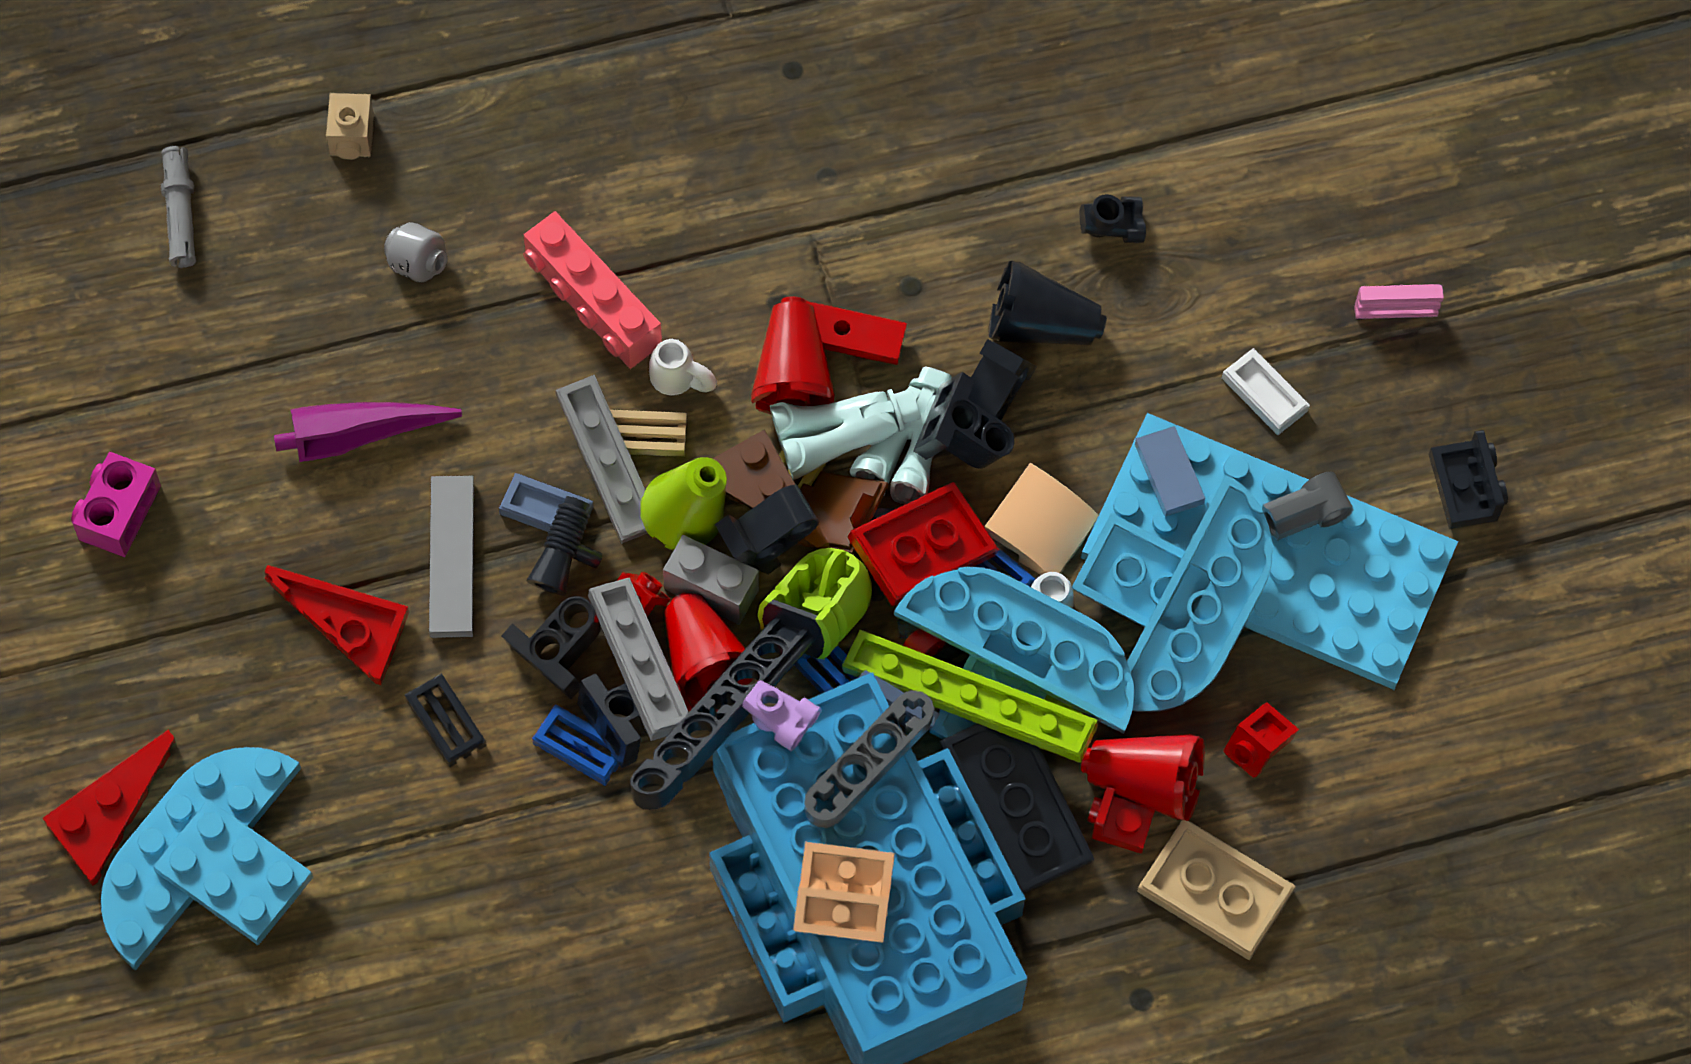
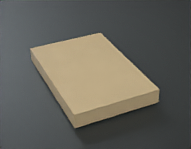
(1216, 889)

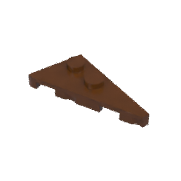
(756, 473)

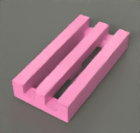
(1398, 301)

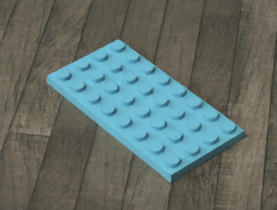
(1331, 591)

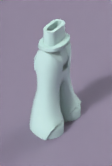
(826, 431)
(880, 459)

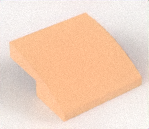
(1041, 521)
(844, 892)

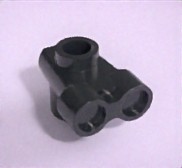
(1114, 218)

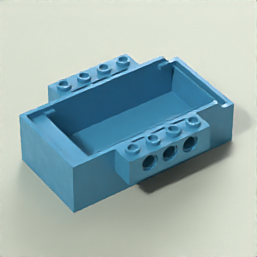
(951, 890)

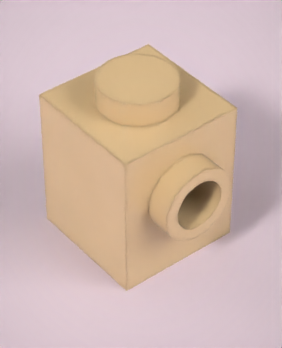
(350, 125)

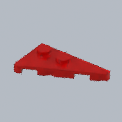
(353, 621)
(96, 817)

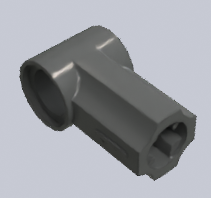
(1317, 502)

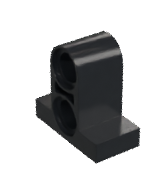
(998, 378)
(963, 427)
(769, 529)
(557, 631)
(618, 733)

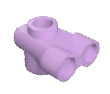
(787, 719)

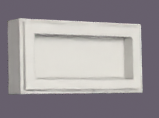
(1265, 391)

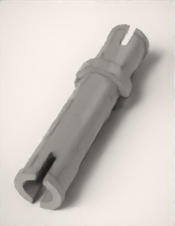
(177, 191)

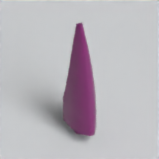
(341, 427)

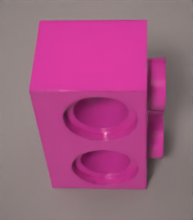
(126, 505)

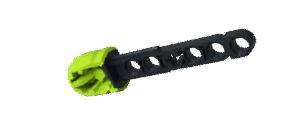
(802, 616)

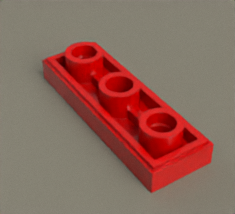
(866, 334)

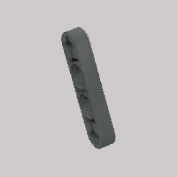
(872, 761)

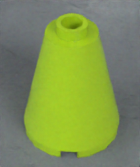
(685, 502)

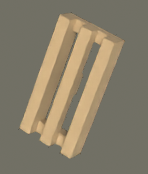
(646, 420)

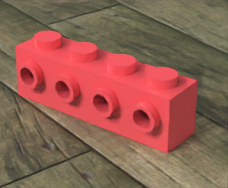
(592, 290)

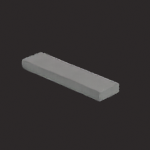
(604, 455)
(451, 556)
(639, 657)

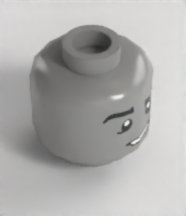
(415, 252)

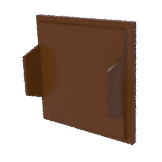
(842, 505)

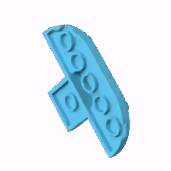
(1184, 599)
(1022, 643)
(205, 851)

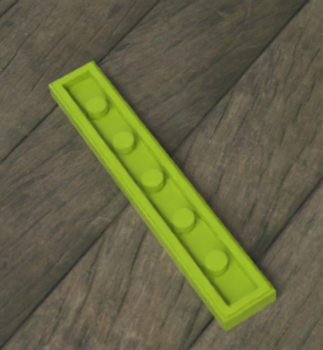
(973, 696)

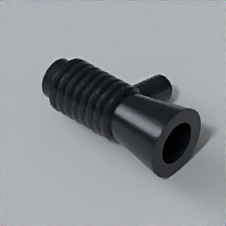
(562, 545)

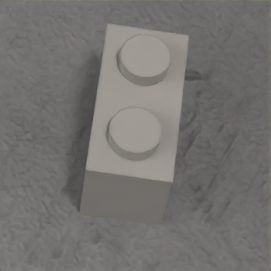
(719, 579)

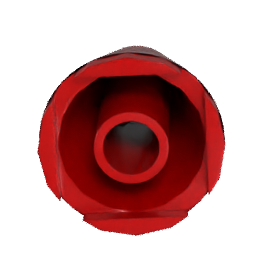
(792, 359)
(698, 646)
(1150, 771)

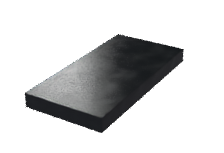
(1020, 805)

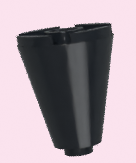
(1042, 310)

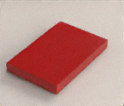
(922, 541)

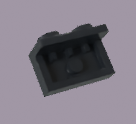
(1469, 481)

